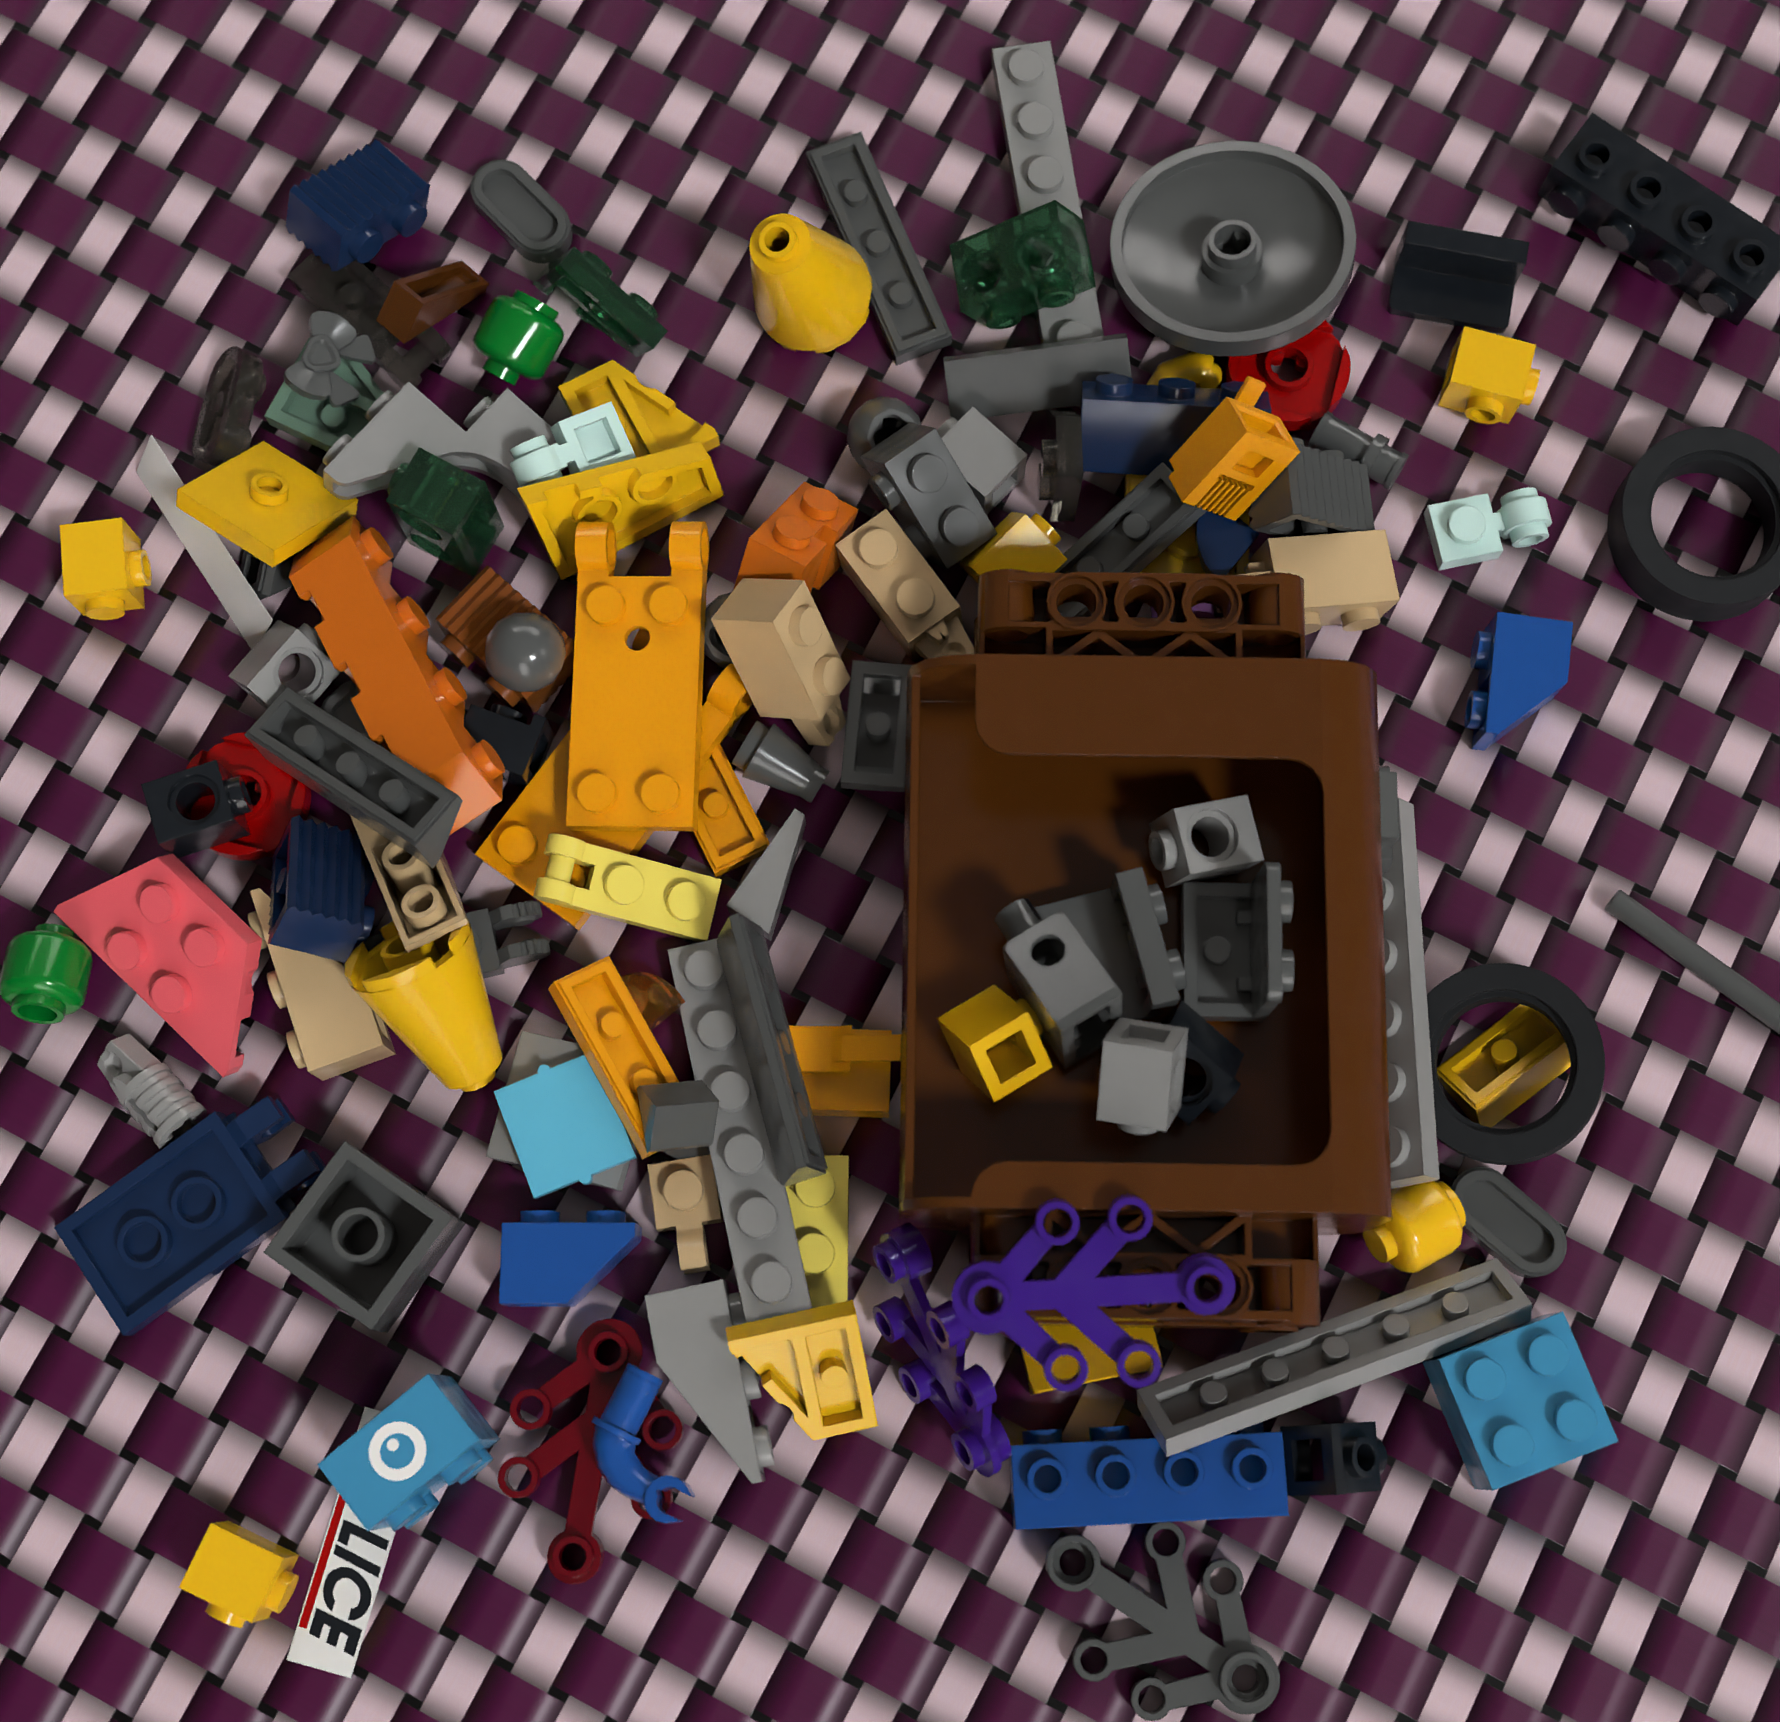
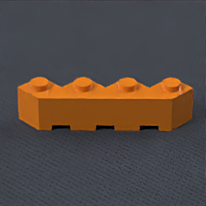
(383, 650)

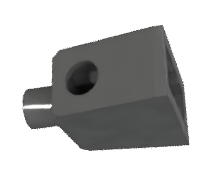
(1059, 980)

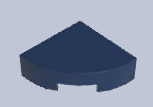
(1221, 542)

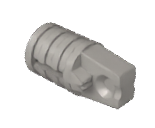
(149, 1090)

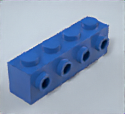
(1135, 1483)

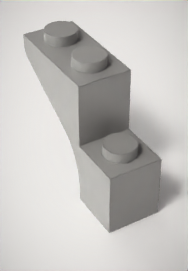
(412, 421)

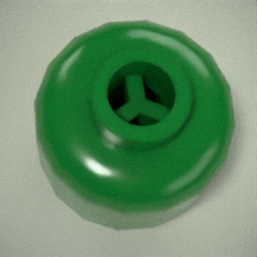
(518, 337)
(45, 974)

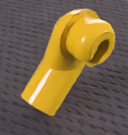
(1190, 366)

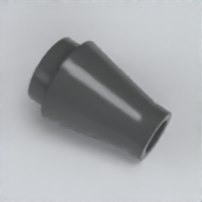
(779, 762)

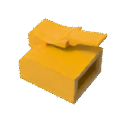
(1232, 455)
(846, 1069)

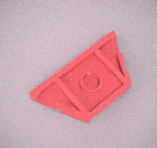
(175, 951)

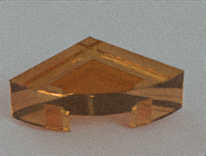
(652, 996)

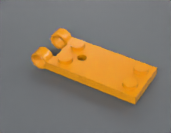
(637, 709)
(520, 837)

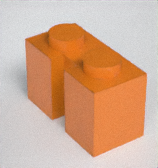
(800, 538)

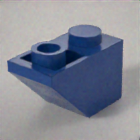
(1520, 670)
(561, 1262)

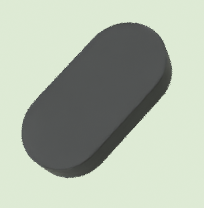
(521, 211)
(1509, 1223)

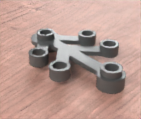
(1172, 1629)

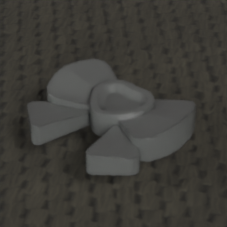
(329, 341)

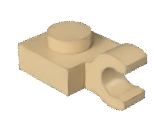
(685, 1201)

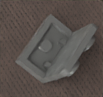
(1127, 941)
(1235, 946)

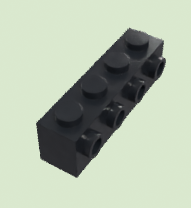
(1663, 219)

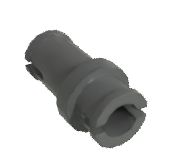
(1382, 460)

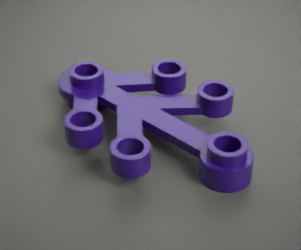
(1080, 1292)
(939, 1341)

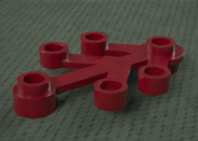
(579, 1437)

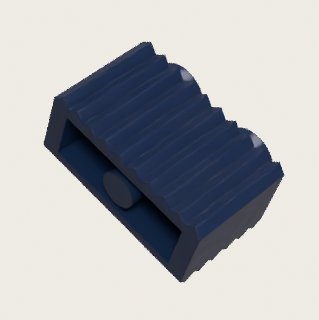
(357, 206)
(320, 891)

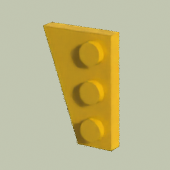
(631, 494)

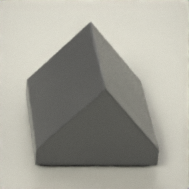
(677, 1115)

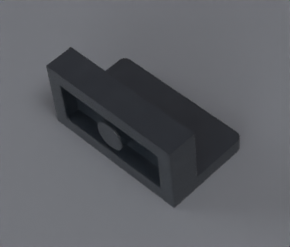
(1456, 277)

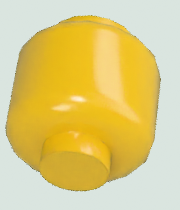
(1422, 1228)

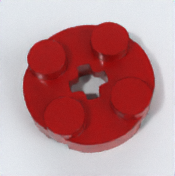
(1304, 399)
(279, 799)

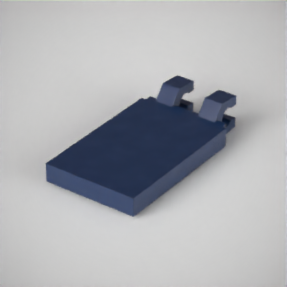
(187, 1213)

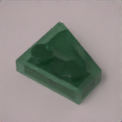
(601, 302)

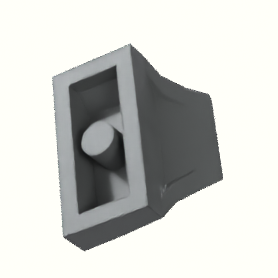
(876, 728)

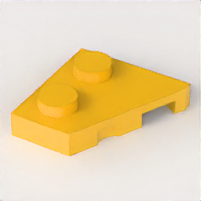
(644, 412)
(812, 1366)

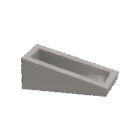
(765, 886)

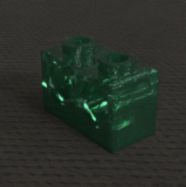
(1019, 255)
(444, 511)

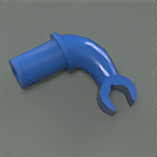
(616, 1443)

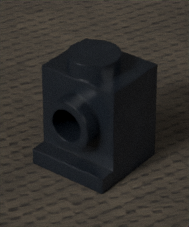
(517, 743)
(1350, 1458)

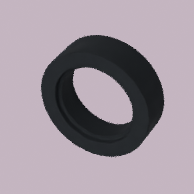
(1647, 566)
(1580, 1032)

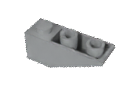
(696, 1357)

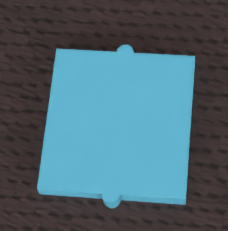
(563, 1126)

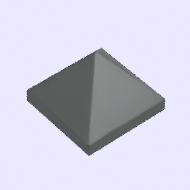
(263, 578)

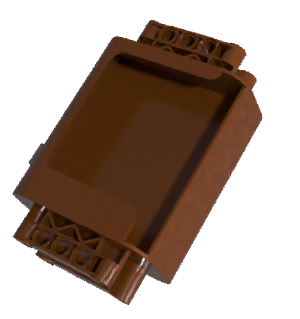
(1041, 785)

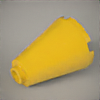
(807, 284)
(432, 1003)

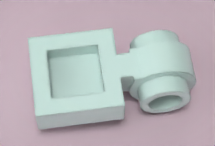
(581, 444)
(1470, 532)

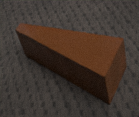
(428, 298)

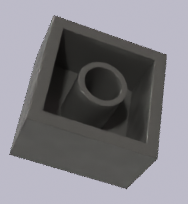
(364, 1238)

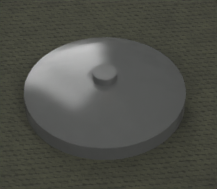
(1232, 248)

